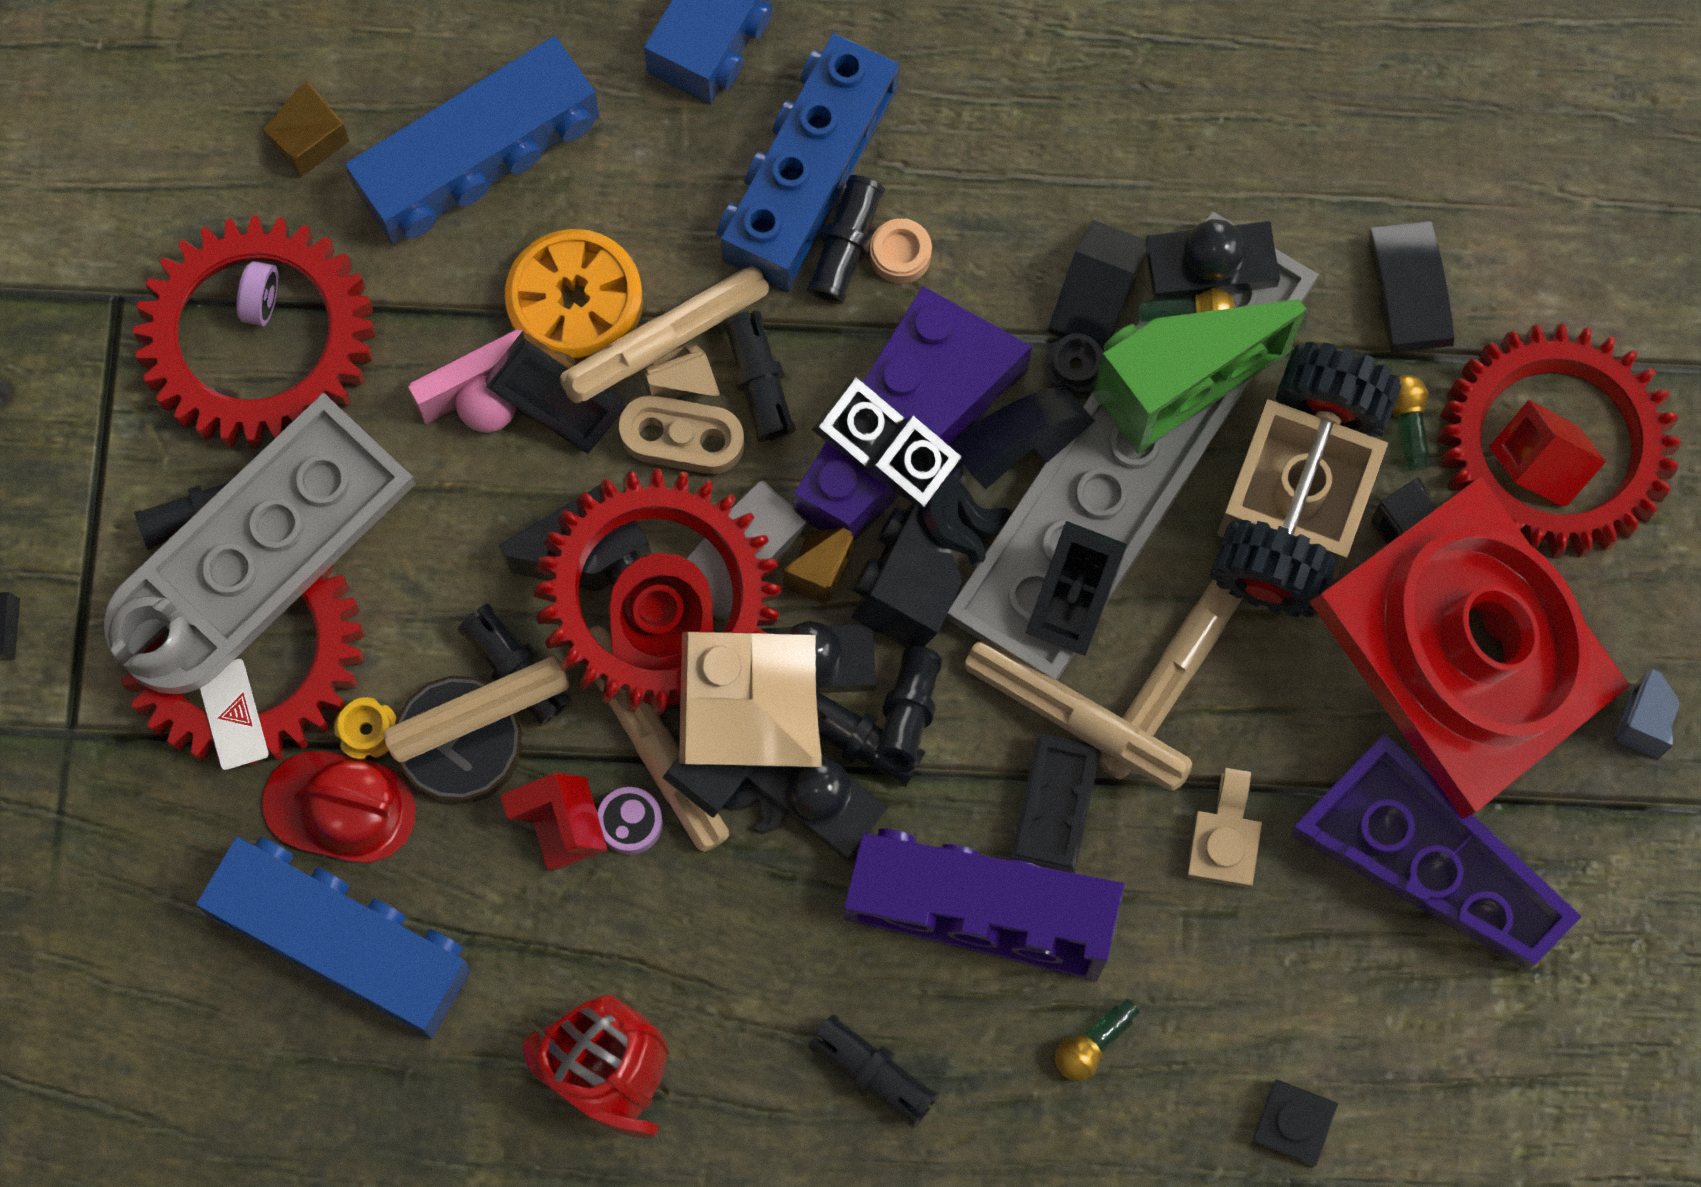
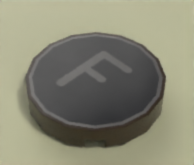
(470, 765)

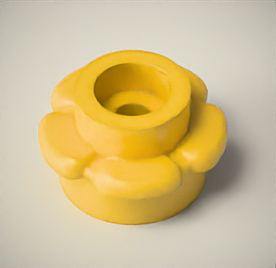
(352, 717)

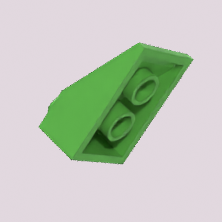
(1186, 363)

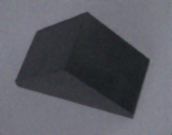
(1098, 283)
(1076, 588)

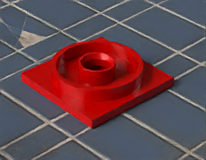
(1412, 643)

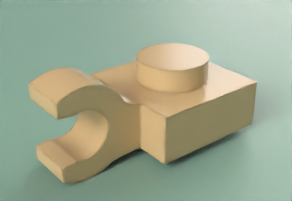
(1223, 842)

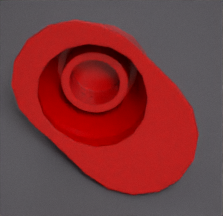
(653, 606)
(339, 806)

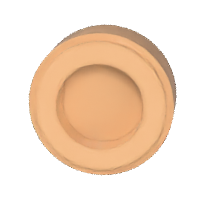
(900, 251)

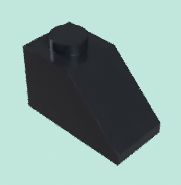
(603, 564)

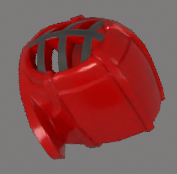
(602, 1062)

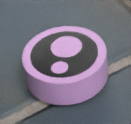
(257, 293)
(630, 820)

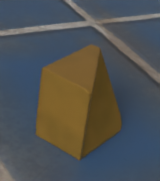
(306, 130)
(820, 564)

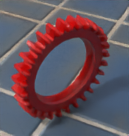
(1614, 378)
(254, 416)
(630, 506)
(295, 712)

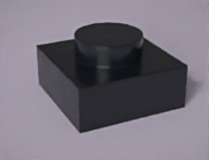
(1294, 1123)

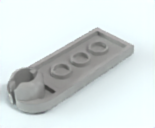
(252, 550)

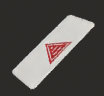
(234, 717)

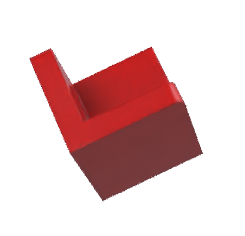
(1547, 454)
(562, 817)

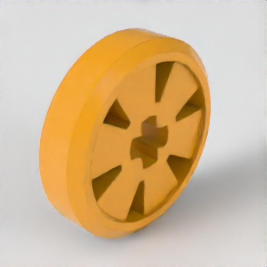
(574, 260)

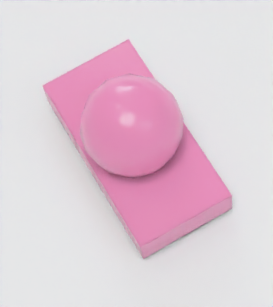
(464, 389)

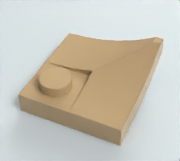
(749, 700)

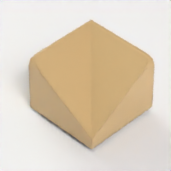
(680, 373)

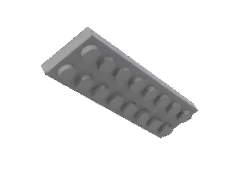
(1100, 487)

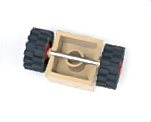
(1305, 479)

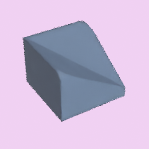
(1649, 716)

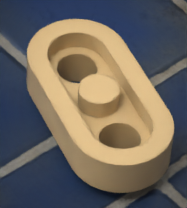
(684, 430)

